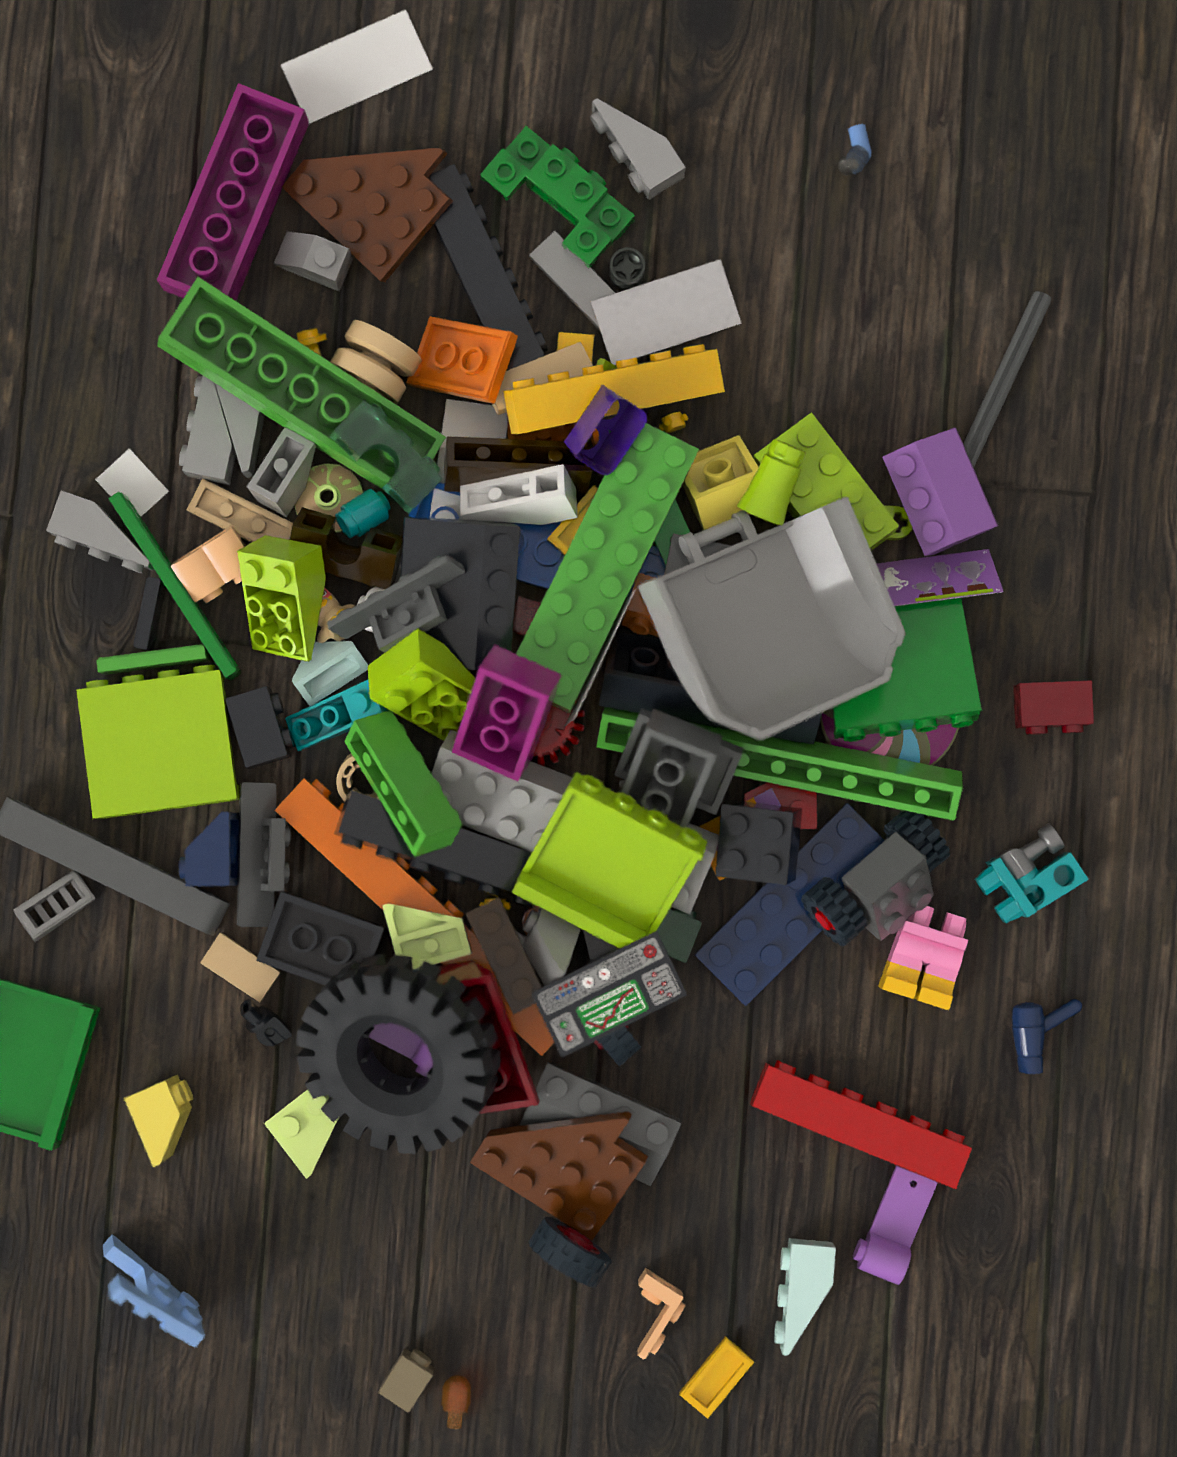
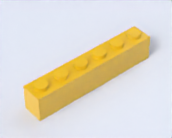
(643, 384)

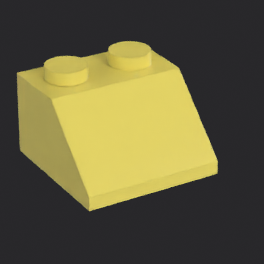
(719, 481)
(161, 1116)

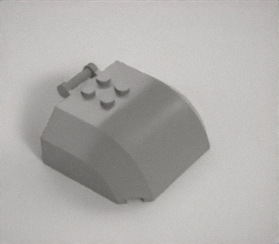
(777, 619)

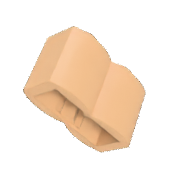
(210, 565)

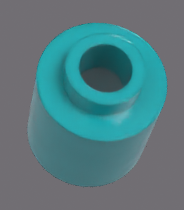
(363, 513)

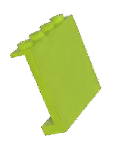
(157, 743)
(608, 863)

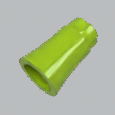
(773, 483)

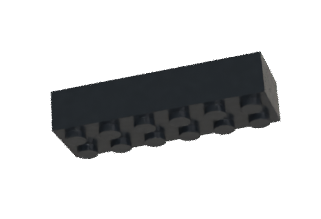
(642, 677)

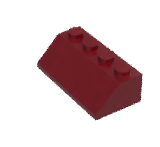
(514, 1085)

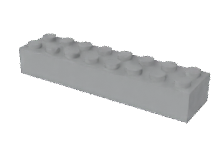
(522, 809)

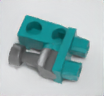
(1025, 884)

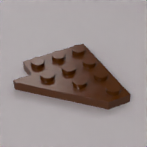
(373, 202)
(565, 1166)

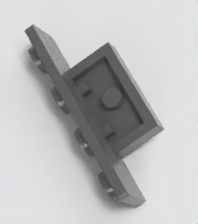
(401, 607)
(260, 854)

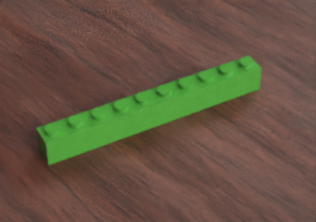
(823, 769)

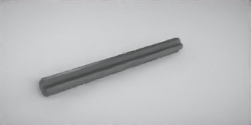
(1006, 375)

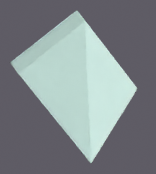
(330, 669)

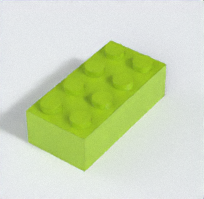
(830, 476)

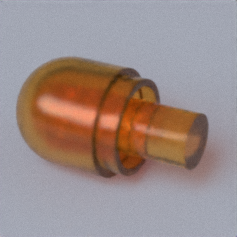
(456, 1399)

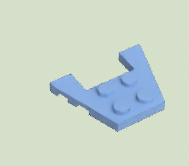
(153, 1294)

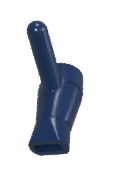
(1029, 1031)

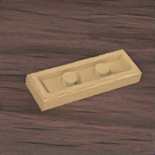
(567, 359)
(228, 510)

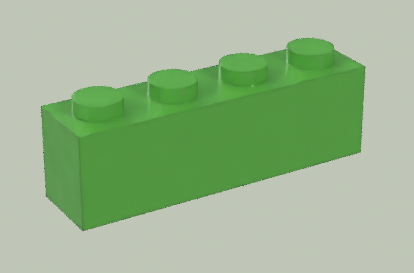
(403, 783)

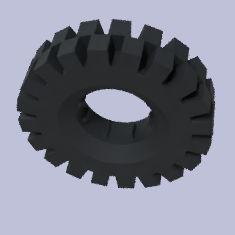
(373, 1097)

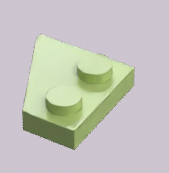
(426, 935)
(302, 1130)

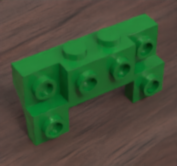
(566, 188)

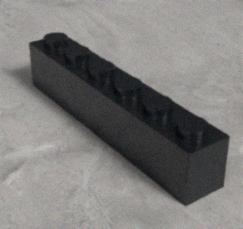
(480, 270)
(468, 858)

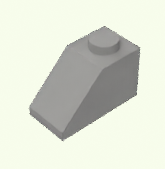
(314, 259)
(283, 472)
(549, 944)

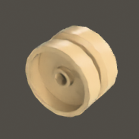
(377, 360)

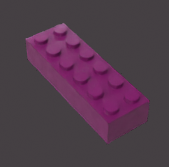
(235, 194)

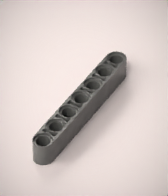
(111, 866)

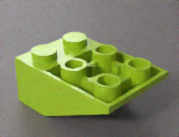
(282, 594)
(422, 683)

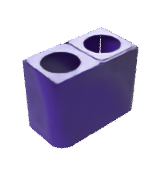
(623, 426)

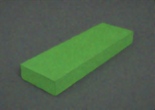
(153, 659)

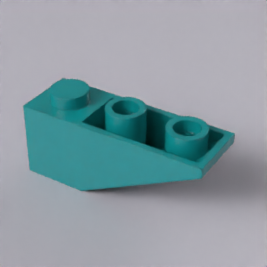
(332, 716)

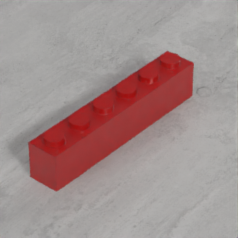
(861, 1125)

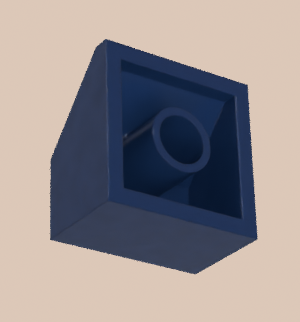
(213, 854)

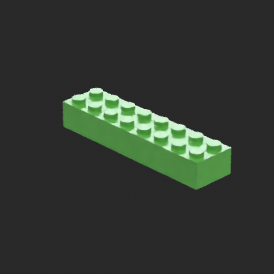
(282, 377)
(606, 559)

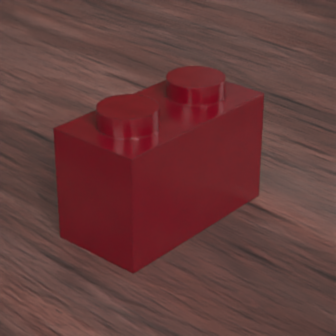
(1053, 705)

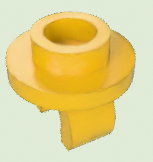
(311, 338)

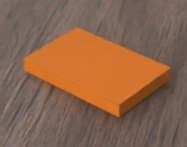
(463, 359)

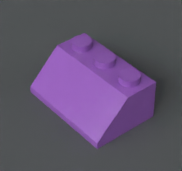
(940, 491)

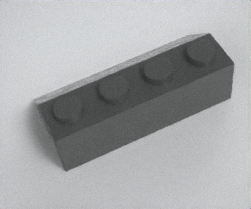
(571, 1095)

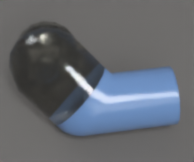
(858, 154)

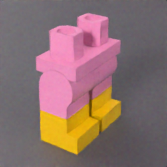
(934, 949)

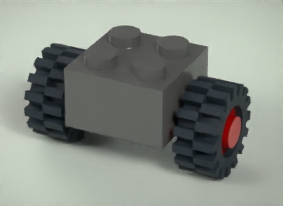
(884, 885)

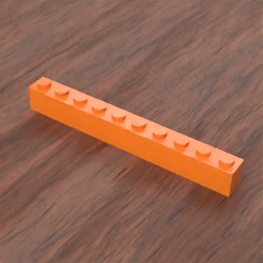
(389, 882)

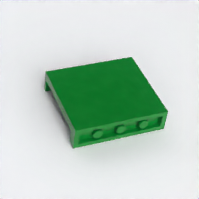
(929, 680)
(40, 1060)

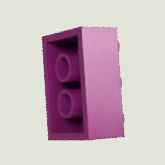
(506, 713)

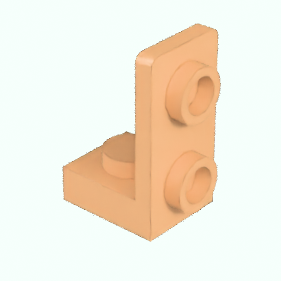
(658, 1290)

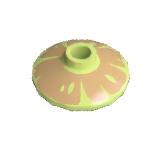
(329, 478)

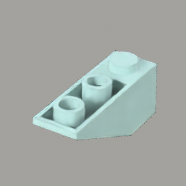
(807, 1282)

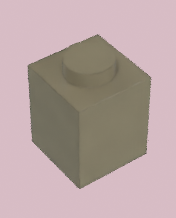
(407, 1379)

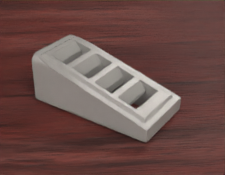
(35, 902)

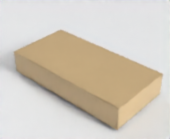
(240, 967)

